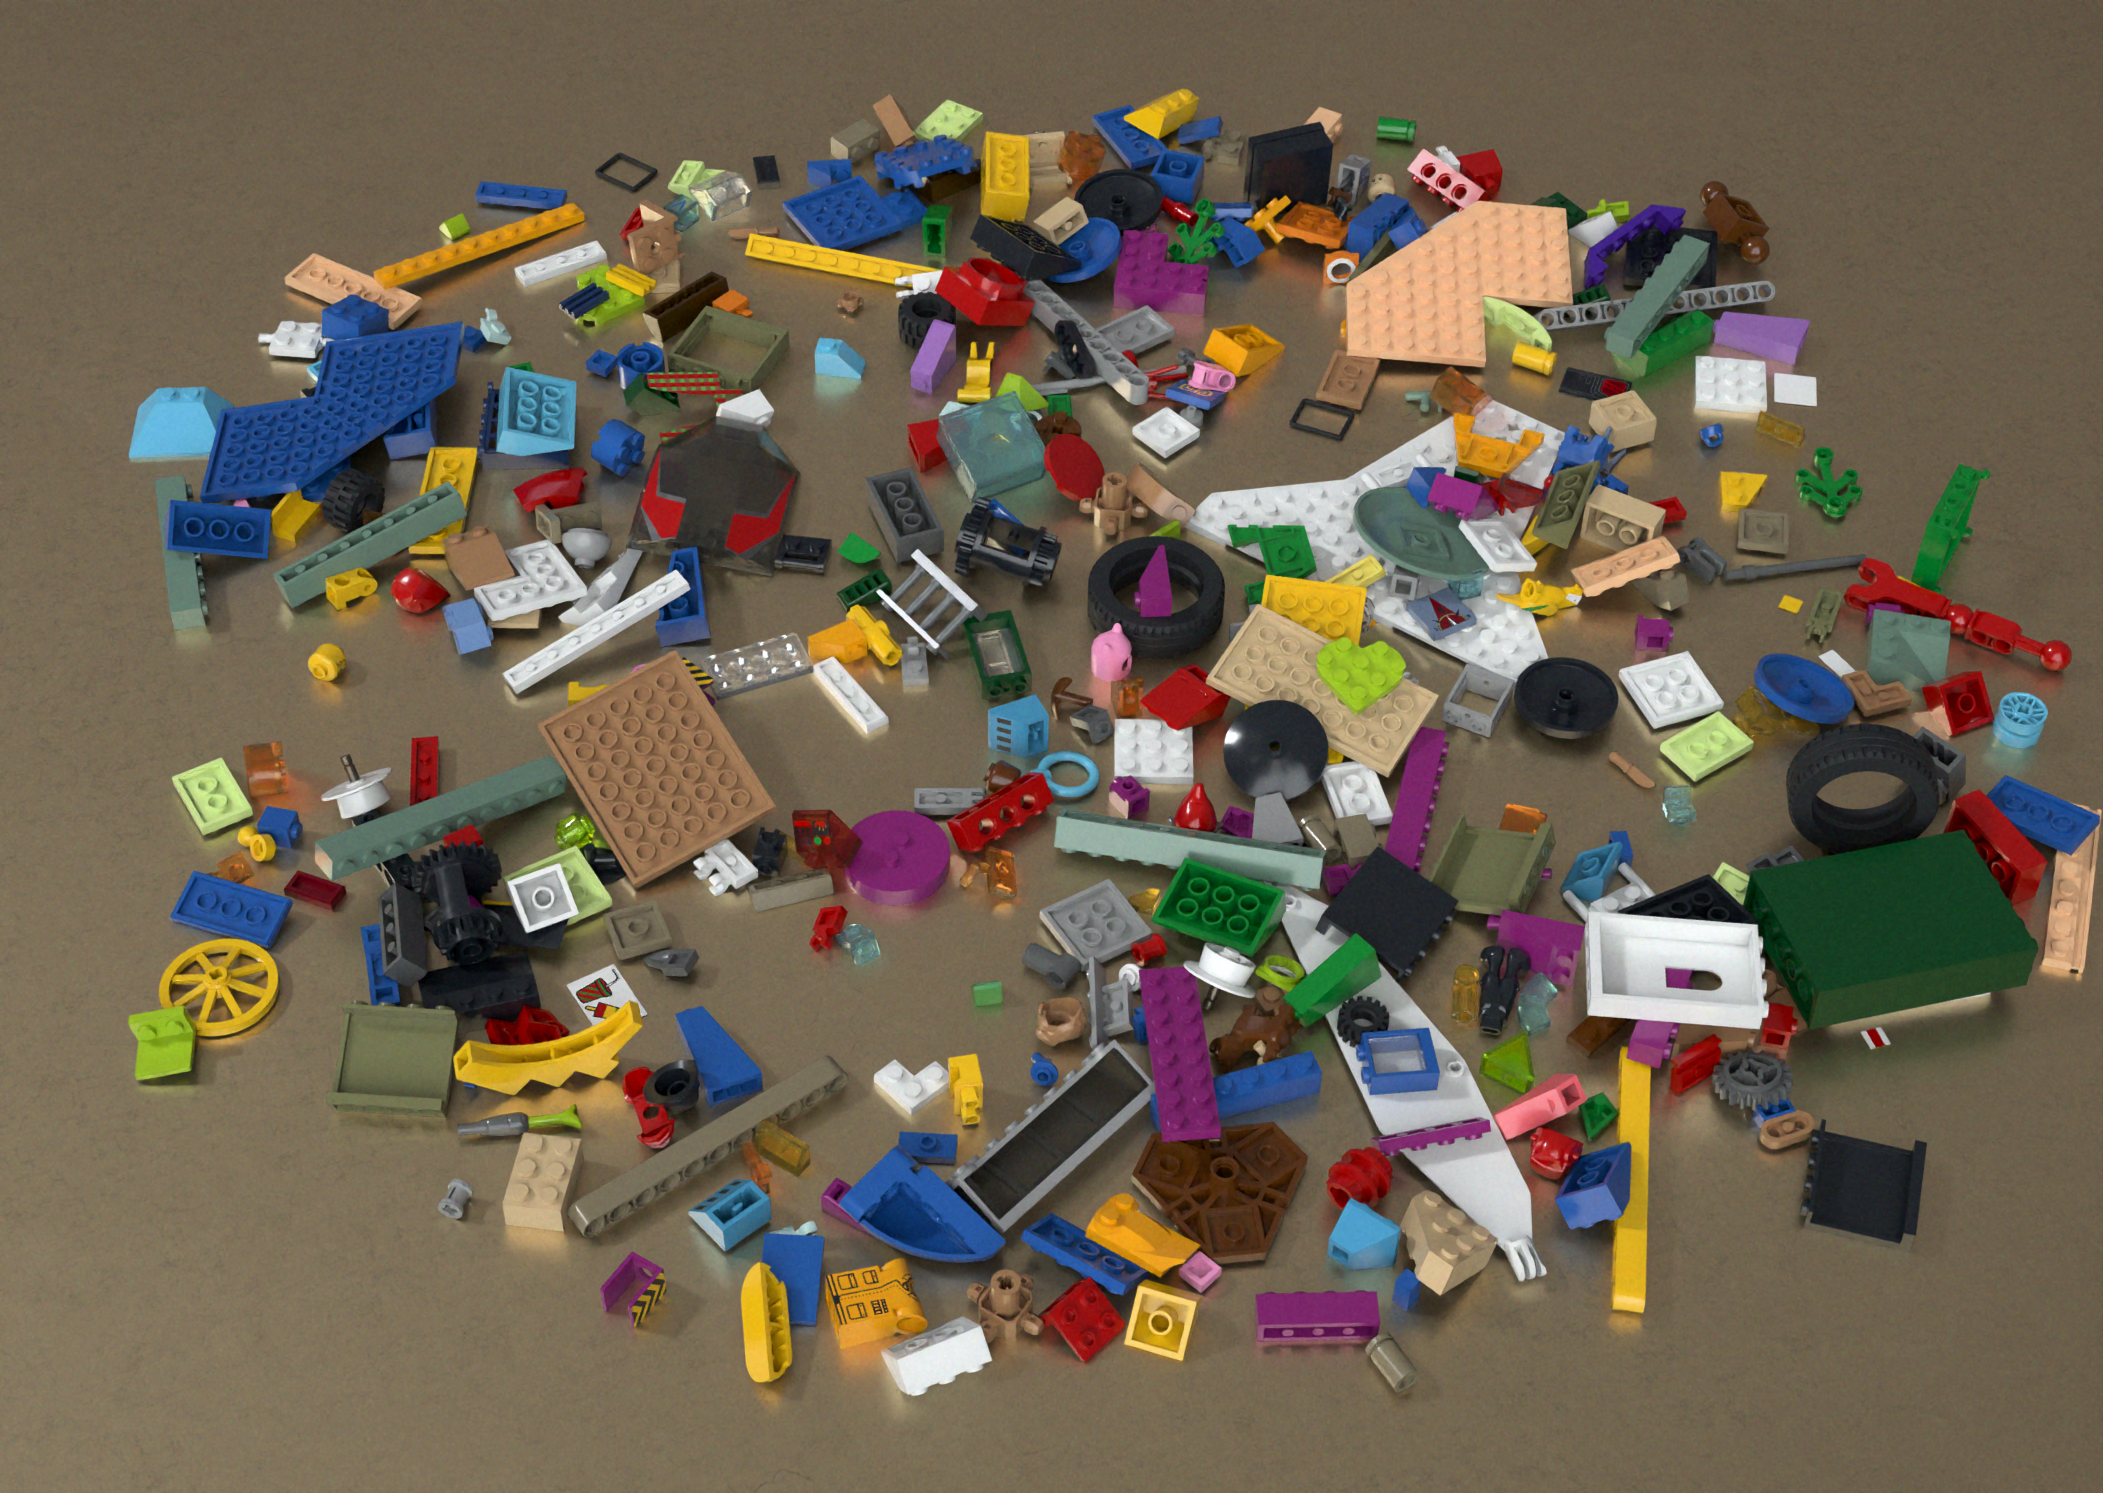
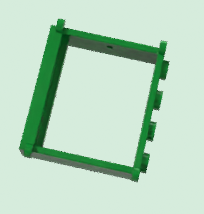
(1947, 527)

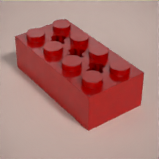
(2000, 844)

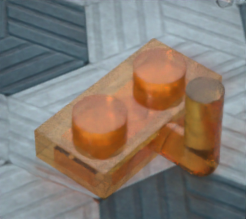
(999, 872)

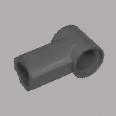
(1056, 968)

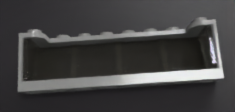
(1053, 1137)

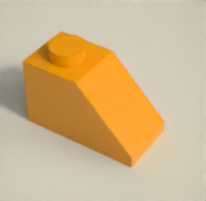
(842, 641)

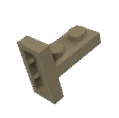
(558, 521)

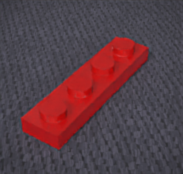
(424, 769)

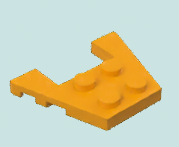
(1491, 455)

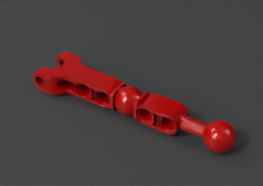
(1980, 627)

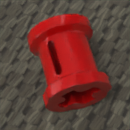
(1149, 949)

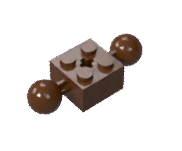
(1735, 222)

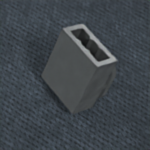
(1949, 764)

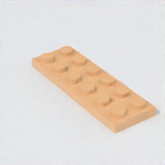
(335, 282)

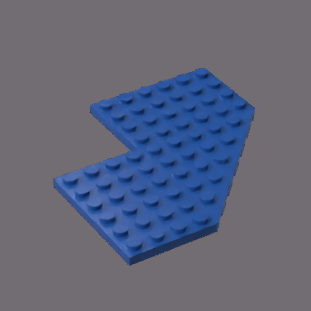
(359, 394)

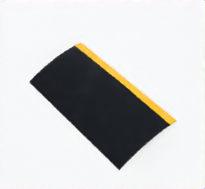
(515, 934)

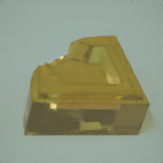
(1801, 726)
(1145, 901)

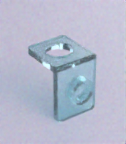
(1469, 585)

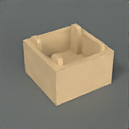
(1627, 416)

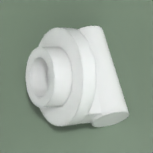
(1131, 972)

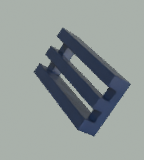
(584, 301)

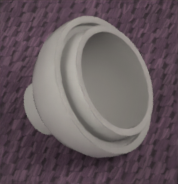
(586, 546)

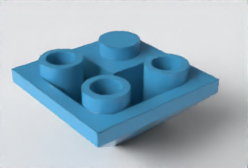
(1363, 1238)

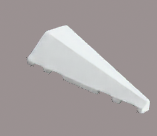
(603, 591)

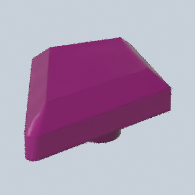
(1238, 822)

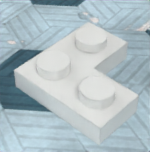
(910, 1090)

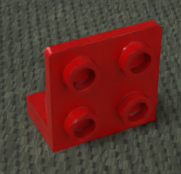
(1083, 1318)

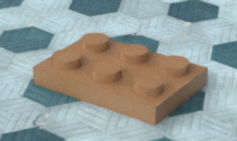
(1347, 380)

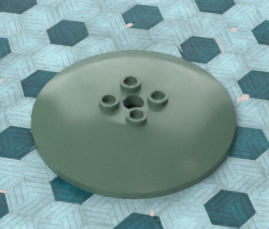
(1415, 536)

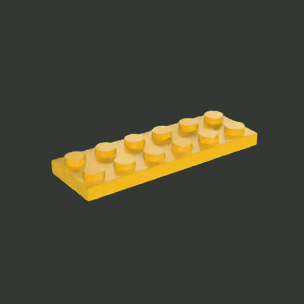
(459, 468)

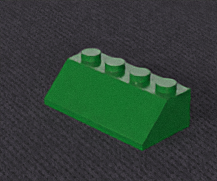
(1671, 342)

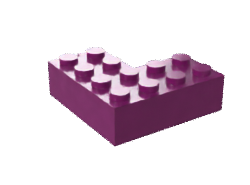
(1150, 280)

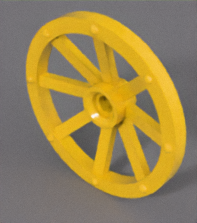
(220, 982)

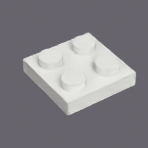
(1166, 432)

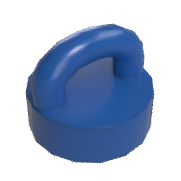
(1712, 430)

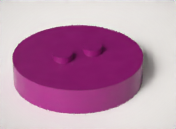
(900, 858)

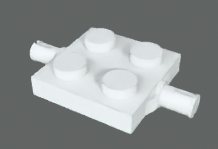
(295, 339)

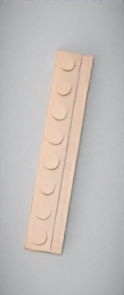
(2071, 904)

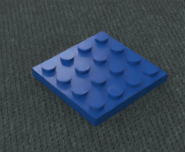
(843, 215)

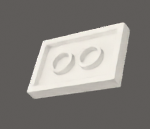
(1497, 545)
(1356, 791)

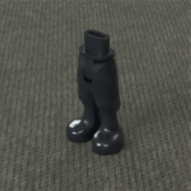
(1499, 994)

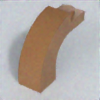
(1157, 496)

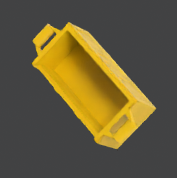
(1005, 176)

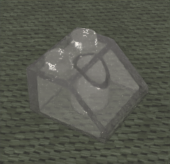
(722, 194)

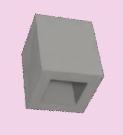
(1404, 584)

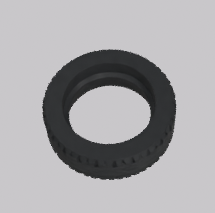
(1162, 635)
(1861, 750)

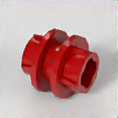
(1360, 1176)

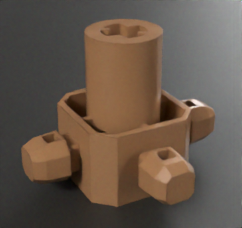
(1113, 504)
(1006, 1306)

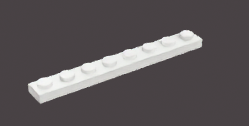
(596, 631)

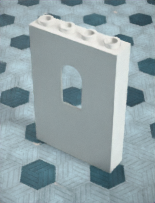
(1629, 961)

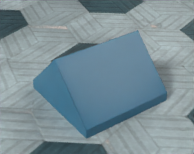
(1593, 872)

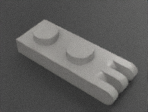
(946, 800)

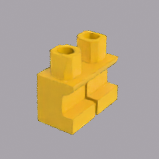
(966, 1087)

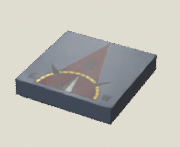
(1441, 614)

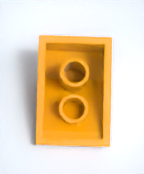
(1241, 348)

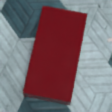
(315, 890)

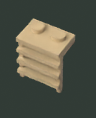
(1043, 157)

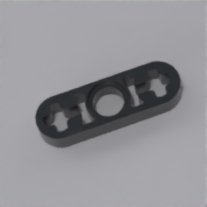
(1068, 335)

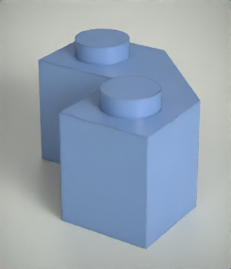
(467, 625)

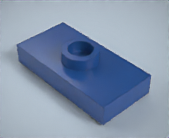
(930, 1146)

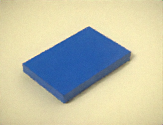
(797, 1263)

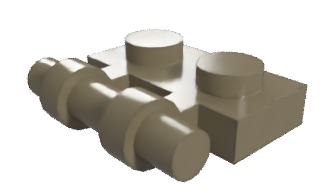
(1229, 148)

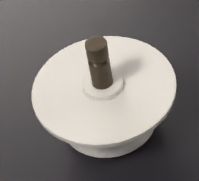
(360, 792)
(1224, 970)

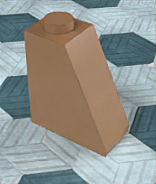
(896, 122)
(1732, 1038)

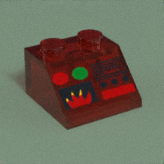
(824, 839)

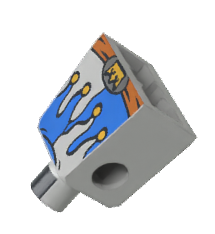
(1354, 172)

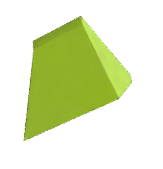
(1027, 394)

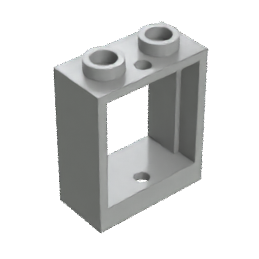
(1473, 679)

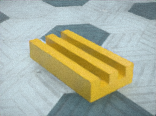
(631, 280)

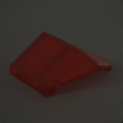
(1521, 494)

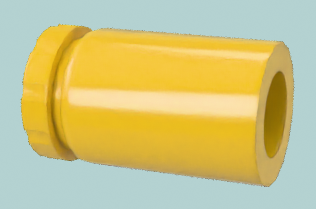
(1534, 358)

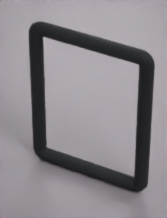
(653, 171)
(1351, 415)

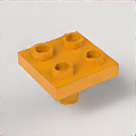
(1265, 218)

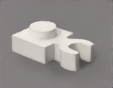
(1448, 158)

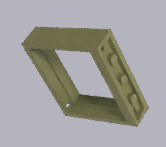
(736, 327)

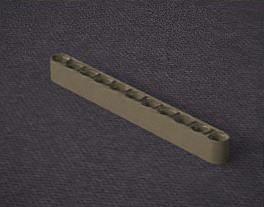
(705, 1147)

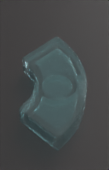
(1533, 1004)

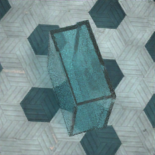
(992, 446)

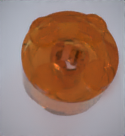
(1081, 155)
(265, 769)

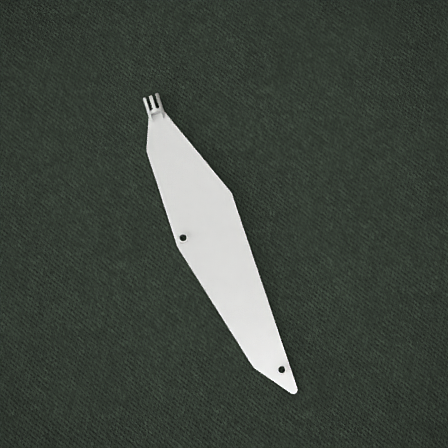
(1472, 1173)

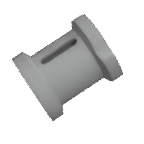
(455, 1198)

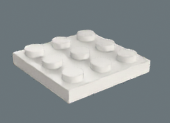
(1730, 384)
(1670, 689)
(1152, 752)

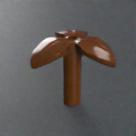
(1059, 695)

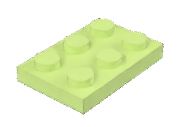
(949, 120)
(1706, 746)
(212, 796)

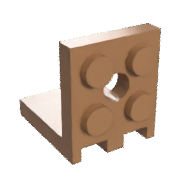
(657, 232)

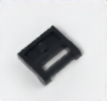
(803, 553)

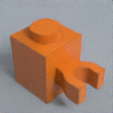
(733, 303)

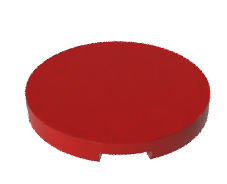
(1074, 466)

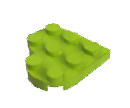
(620, 298)
(1358, 673)

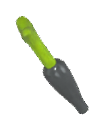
(518, 1123)

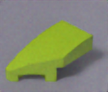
(1619, 210)

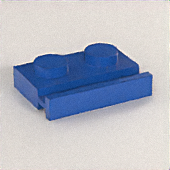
(906, 207)

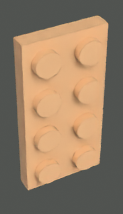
(1625, 566)

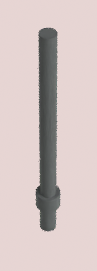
(1750, 572)

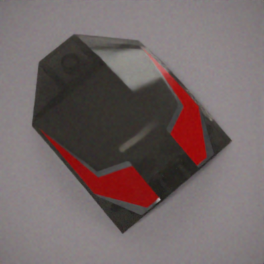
(718, 491)

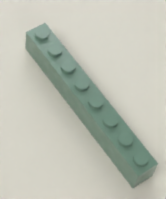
(1656, 296)
(371, 543)
(181, 567)

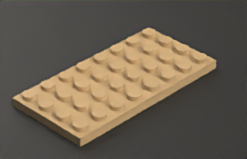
(1278, 662)

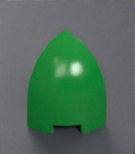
(858, 550)

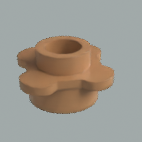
(850, 300)

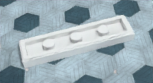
(560, 263)
(850, 695)

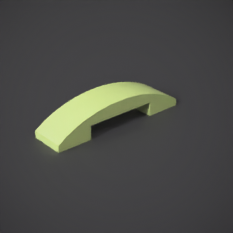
(1518, 320)

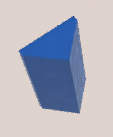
(217, 529)

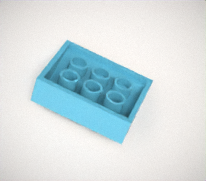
(535, 413)

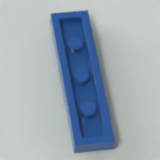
(520, 195)

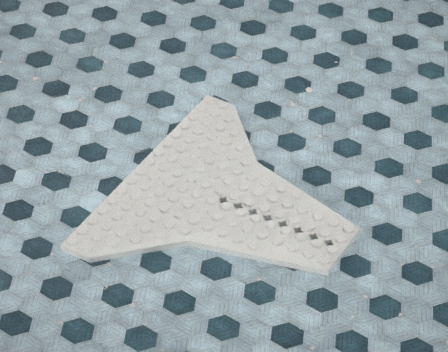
(1504, 635)

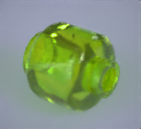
(574, 831)

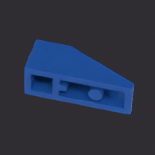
(1407, 229)

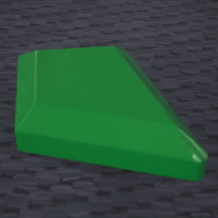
(1597, 1114)

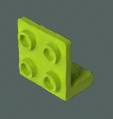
(164, 1042)

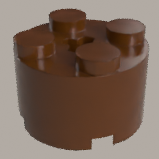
(1055, 425)

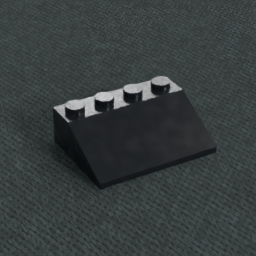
(1021, 248)
(1694, 900)
(483, 990)

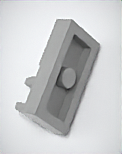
(914, 663)

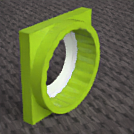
(1283, 964)

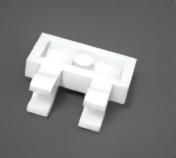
(731, 864)

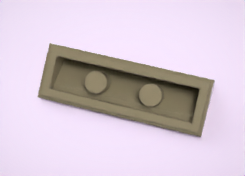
(790, 889)

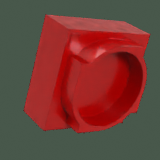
(986, 292)

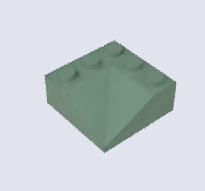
(1907, 649)

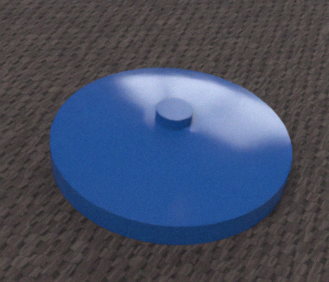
(1095, 246)
(1803, 688)

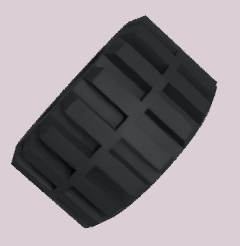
(919, 312)
(348, 497)

